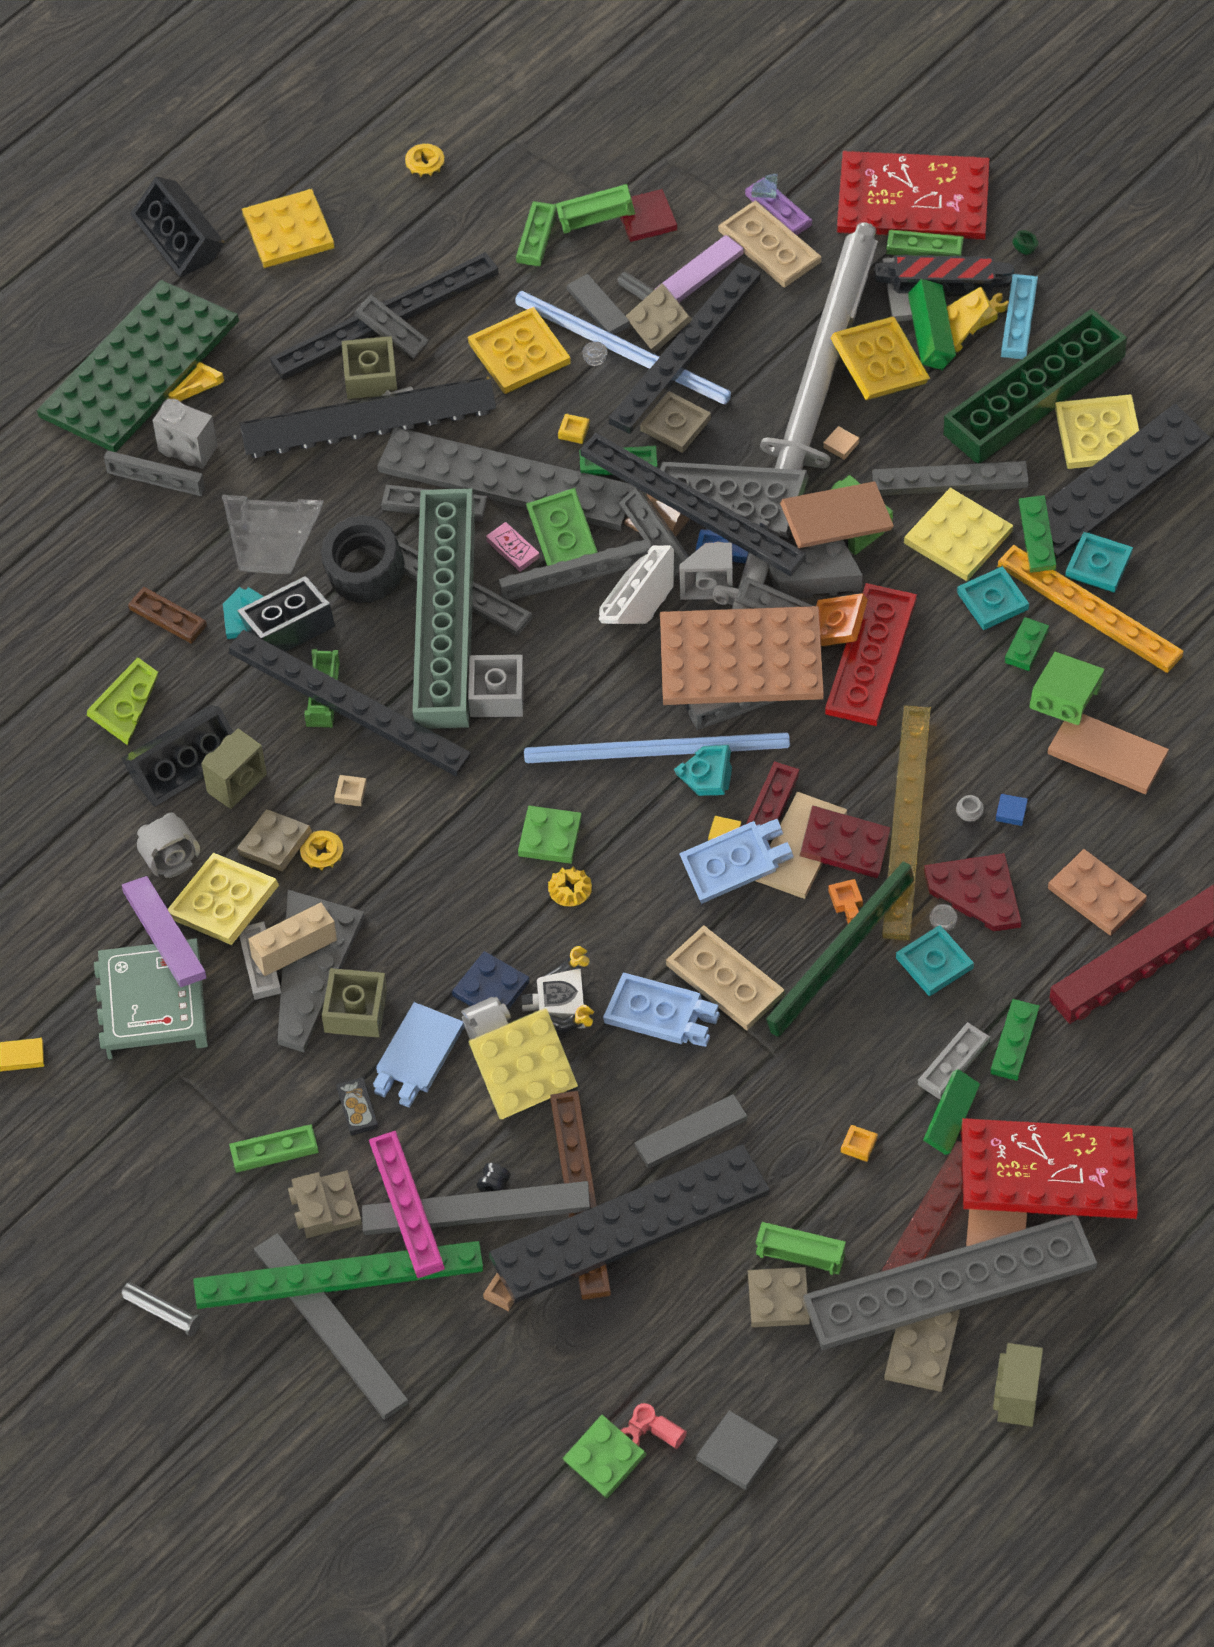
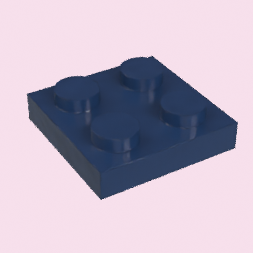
(489, 979)

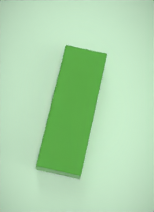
(536, 234)
(923, 244)
(273, 1148)

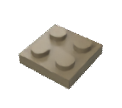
(658, 318)
(675, 421)
(274, 840)
(777, 1297)

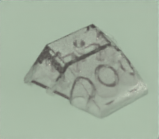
(269, 533)

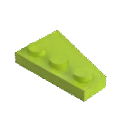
(125, 700)

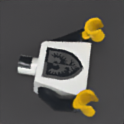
(562, 994)

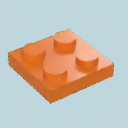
(840, 618)

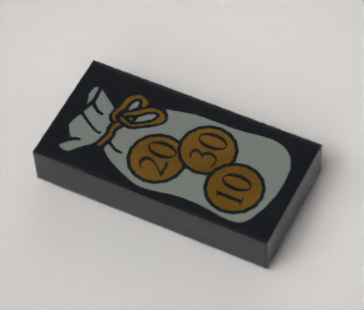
(356, 1106)

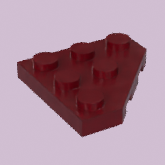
(977, 889)

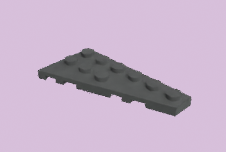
(745, 490)
(307, 978)

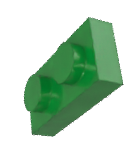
(1026, 644)

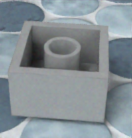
(188, 440)
(496, 685)

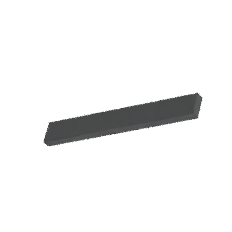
(485, 602)
(485, 1207)
(338, 1335)

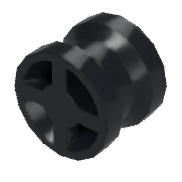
(494, 1178)

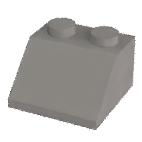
(706, 569)

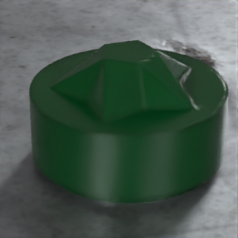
(1025, 242)

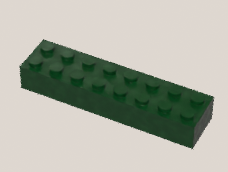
(1034, 386)

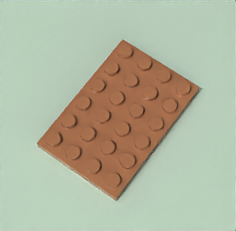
(741, 655)

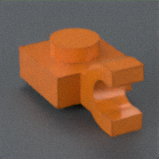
(846, 898)

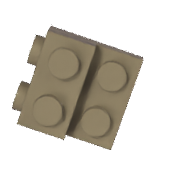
(324, 1203)

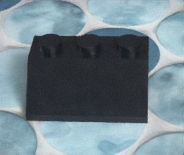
(289, 615)

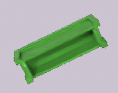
(595, 208)
(317, 713)
(800, 1247)

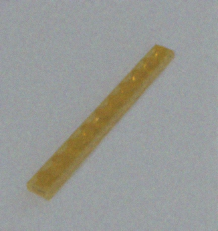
(907, 814)

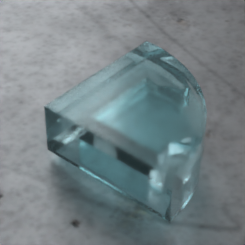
(766, 187)

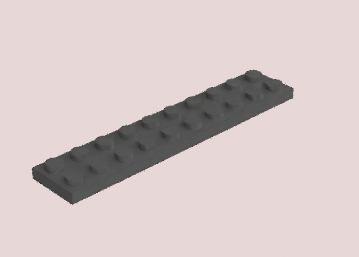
(500, 475)
(949, 1281)

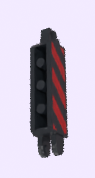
(955, 273)

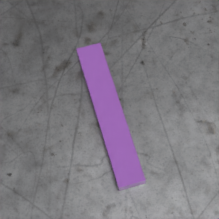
(164, 931)

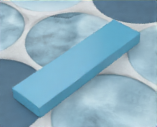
(1019, 316)

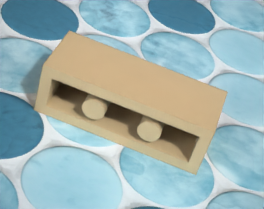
(292, 939)

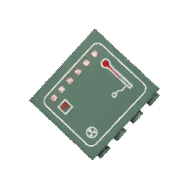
(145, 1001)

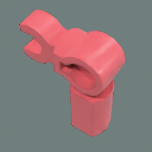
(646, 1419)

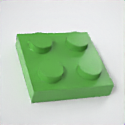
(549, 834)
(604, 1456)

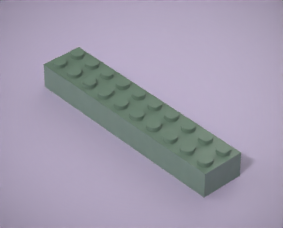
(444, 608)

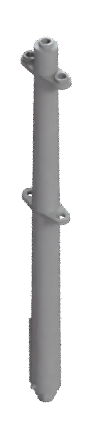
(837, 316)

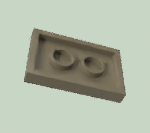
(923, 1352)

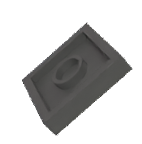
(737, 1450)

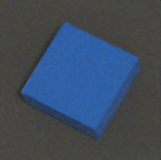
(1011, 809)

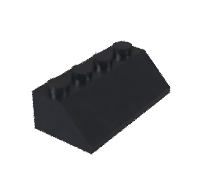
(176, 226)
(176, 756)

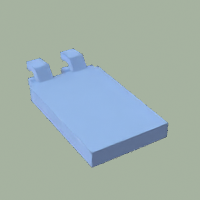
(734, 859)
(660, 1010)
(417, 1052)

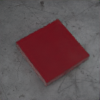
(650, 218)

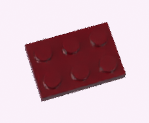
(844, 841)

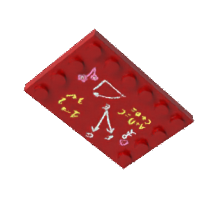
(914, 193)
(1048, 1168)

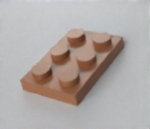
(1097, 892)

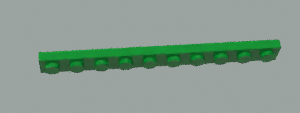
(329, 1276)

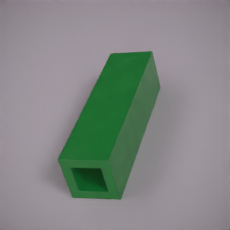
(931, 324)

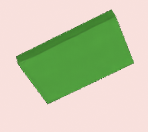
(561, 527)

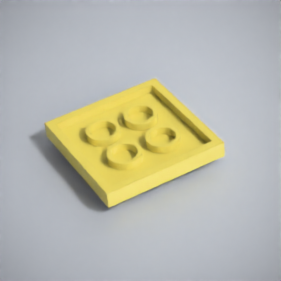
(1094, 427)
(958, 534)
(222, 898)
(523, 1063)

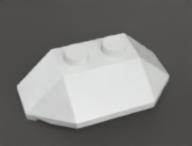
(640, 589)

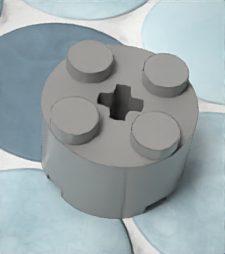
(167, 846)
(485, 1017)

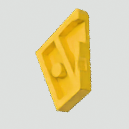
(967, 315)
(197, 381)

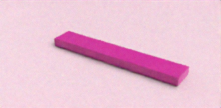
(406, 1204)

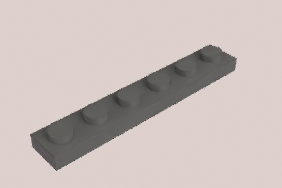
(958, 477)
(572, 571)

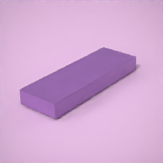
(783, 210)

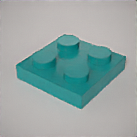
(1099, 562)
(993, 598)
(934, 960)

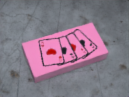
(512, 547)

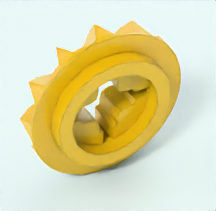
(430, 153)
(319, 840)
(565, 896)

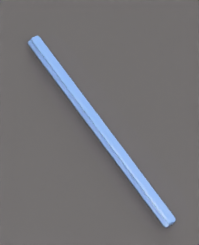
(618, 345)
(653, 747)

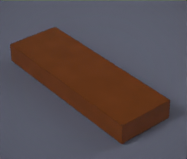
(167, 615)

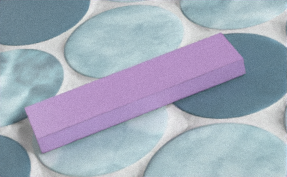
(703, 268)

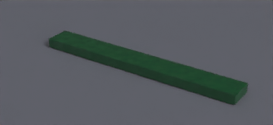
(840, 949)

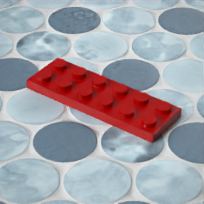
(872, 658)

